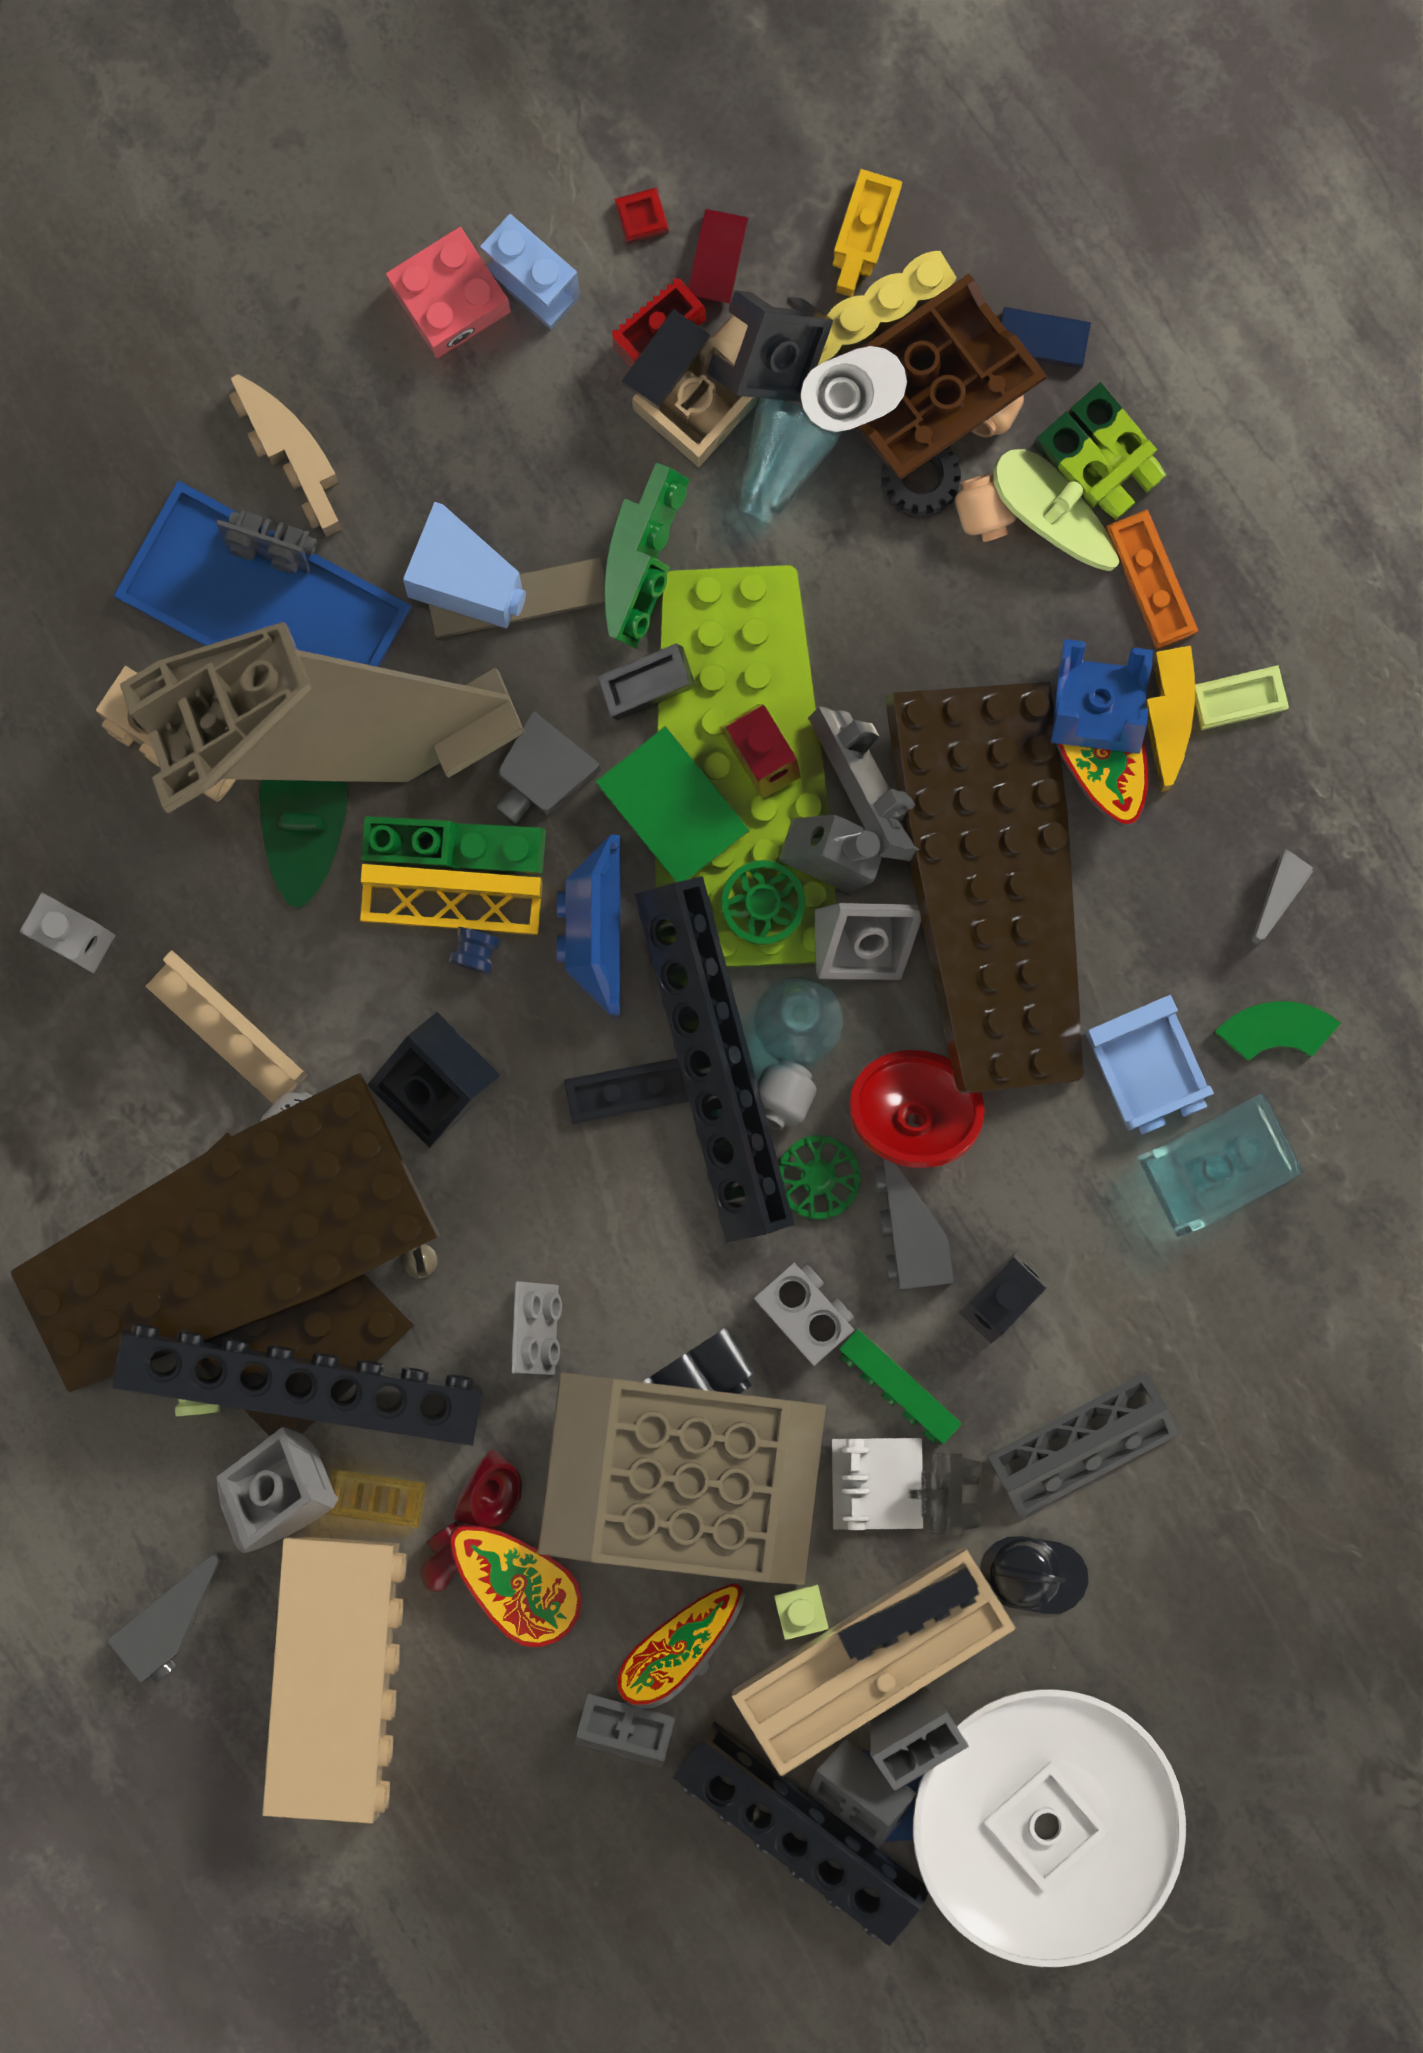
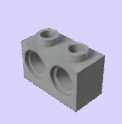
(796, 1321)

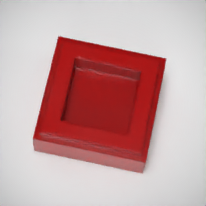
(641, 215)

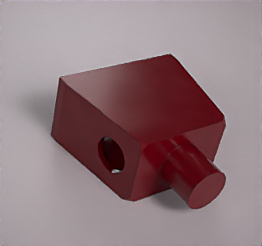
(762, 750)

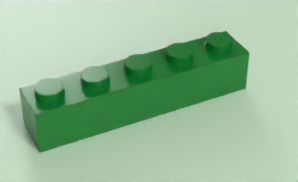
(899, 1387)

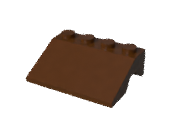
(957, 375)

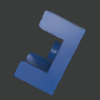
(1101, 701)

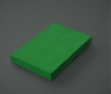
(672, 806)

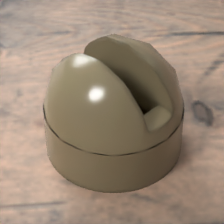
(429, 1258)

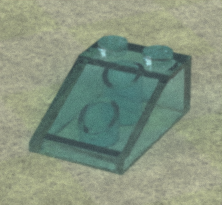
(1220, 1165)

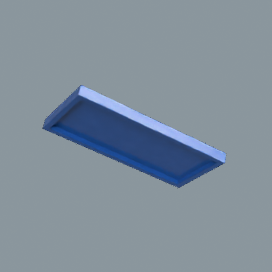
(210, 595)

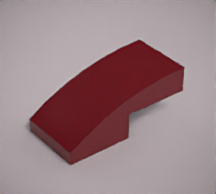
(718, 256)

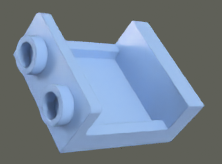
(1149, 1065)

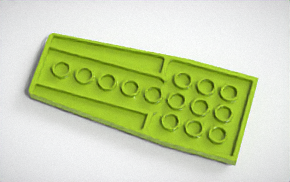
(747, 650)

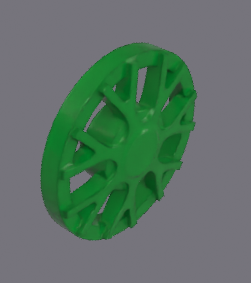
(819, 1176)

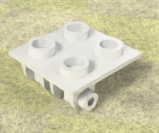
(874, 1482)

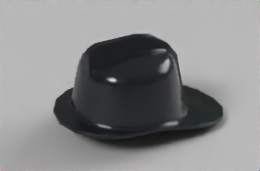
(1035, 1574)

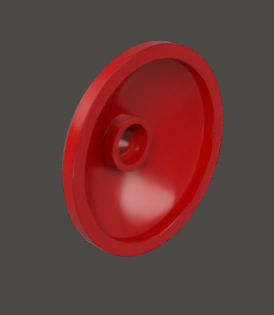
(916, 1090)

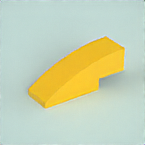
(1172, 712)

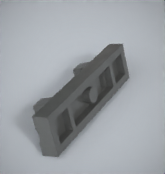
(877, 806)

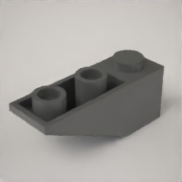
(917, 1239)

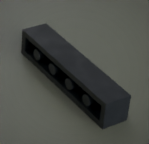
(909, 1614)

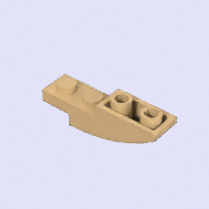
(284, 438)

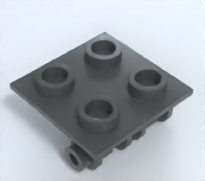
(246, 542)

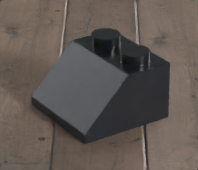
(433, 1079)

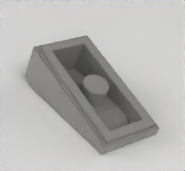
(1286, 883)

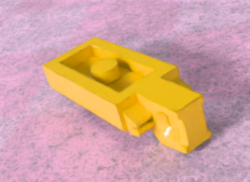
(864, 228)

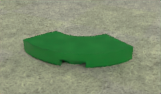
(1277, 1025)

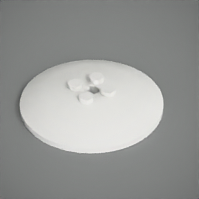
(1114, 1843)

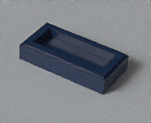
(1049, 336)

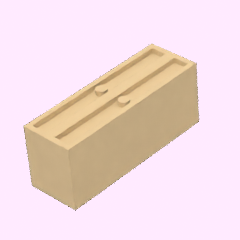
(333, 1679)
(823, 1695)

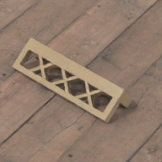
(225, 1029)

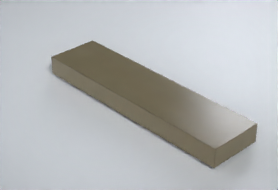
(547, 593)

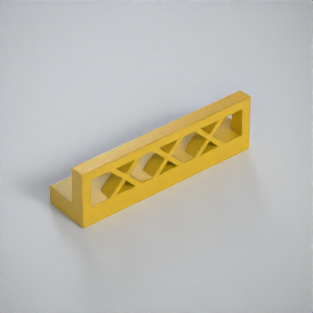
(450, 882)

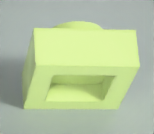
(801, 1612)

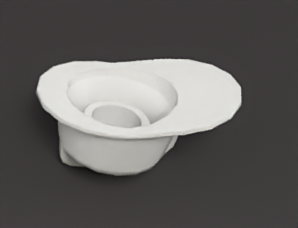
(853, 388)

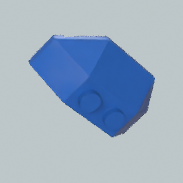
(593, 925)

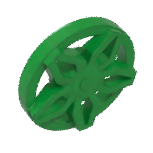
(763, 902)

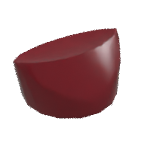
(489, 1492)

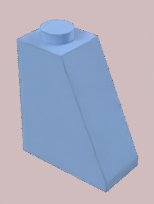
(462, 572)

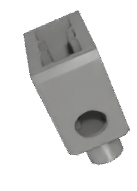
(67, 933)

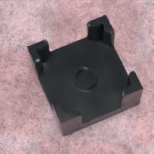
(776, 349)

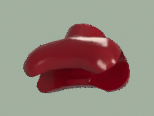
(440, 1567)

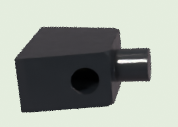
(1004, 1297)

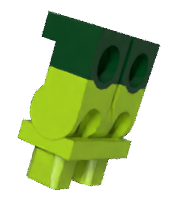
(1100, 451)

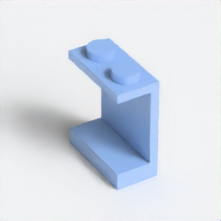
(531, 271)

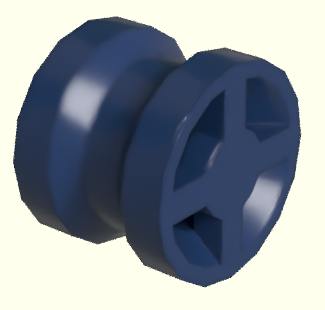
(474, 950)

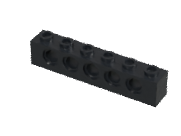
(796, 1811)

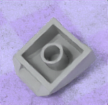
(274, 1490)

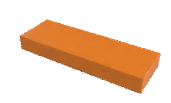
(1152, 579)

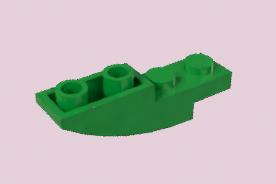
(632, 568)
(453, 845)

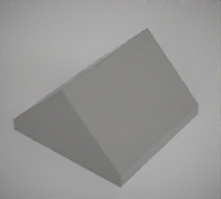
(864, 940)

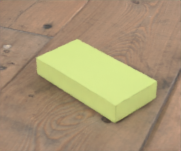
(1240, 697)

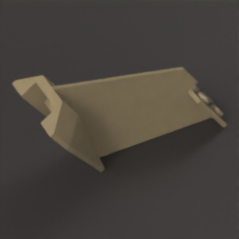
(291, 714)

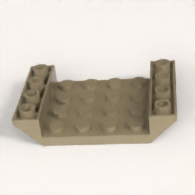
(681, 1479)

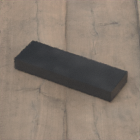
(625, 1091)

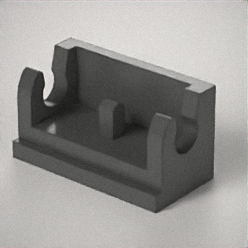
(624, 1730)
(860, 1794)

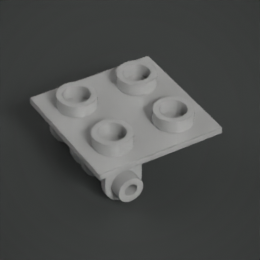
(535, 1328)

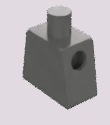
(543, 770)
(842, 852)
(913, 1738)

